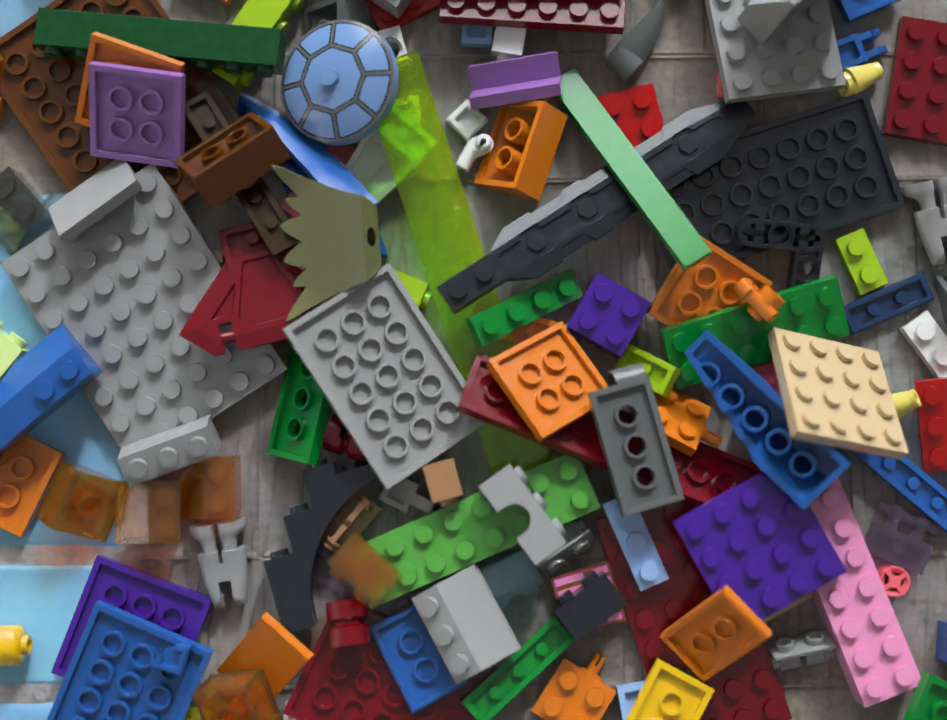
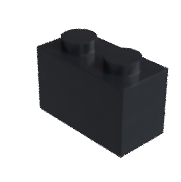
(588, 605)

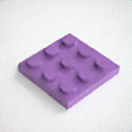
(136, 114)

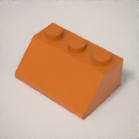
(523, 149)

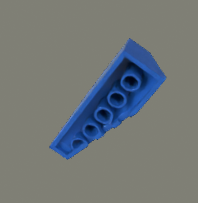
(307, 155)
(42, 384)
(760, 421)

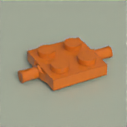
(685, 421)
(575, 692)

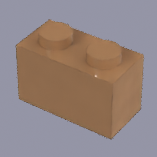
(443, 482)

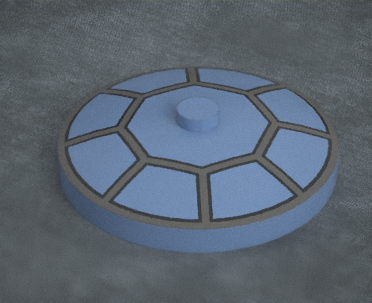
(339, 82)

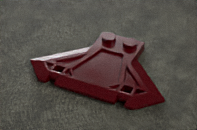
(249, 293)

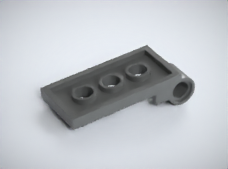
(633, 389)

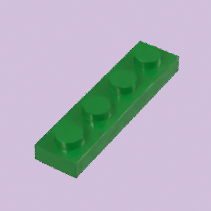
(524, 307)
(518, 670)

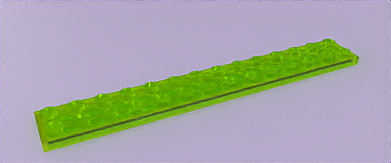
(445, 236)

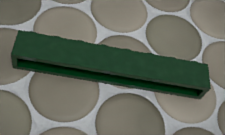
(195, 43)

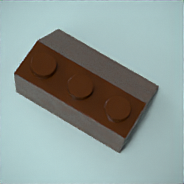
(232, 159)

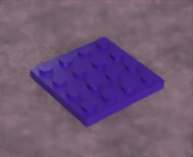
(759, 545)
(139, 594)

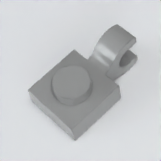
(404, 495)

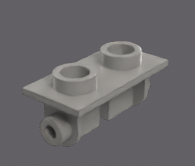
(576, 543)
(814, 646)

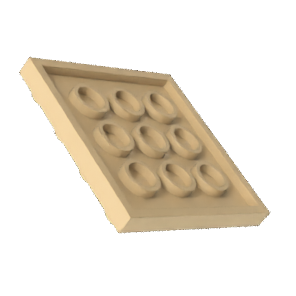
(836, 394)

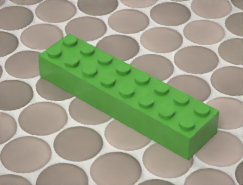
(474, 529)

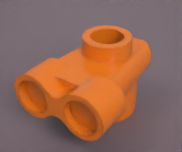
(763, 303)

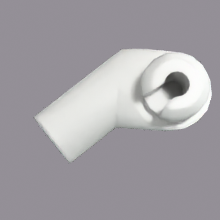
(474, 149)

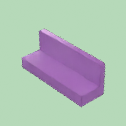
(515, 80)

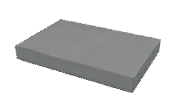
(94, 199)

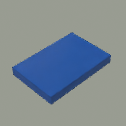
(414, 659)

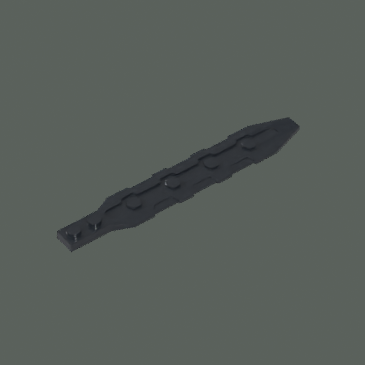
(598, 203)

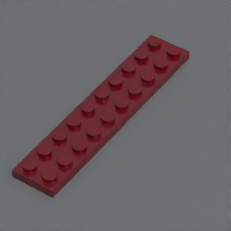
(700, 476)

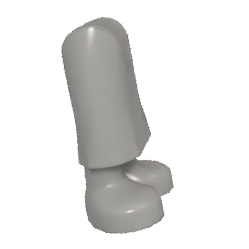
(931, 219)
(225, 563)

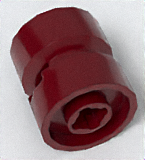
(335, 441)
(347, 623)

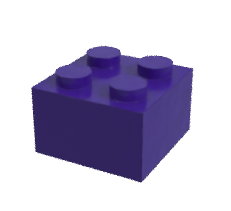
(608, 316)

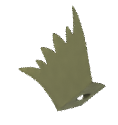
(337, 239)

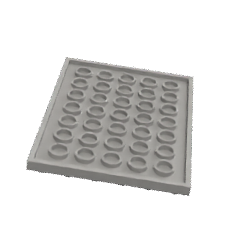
(125, 299)

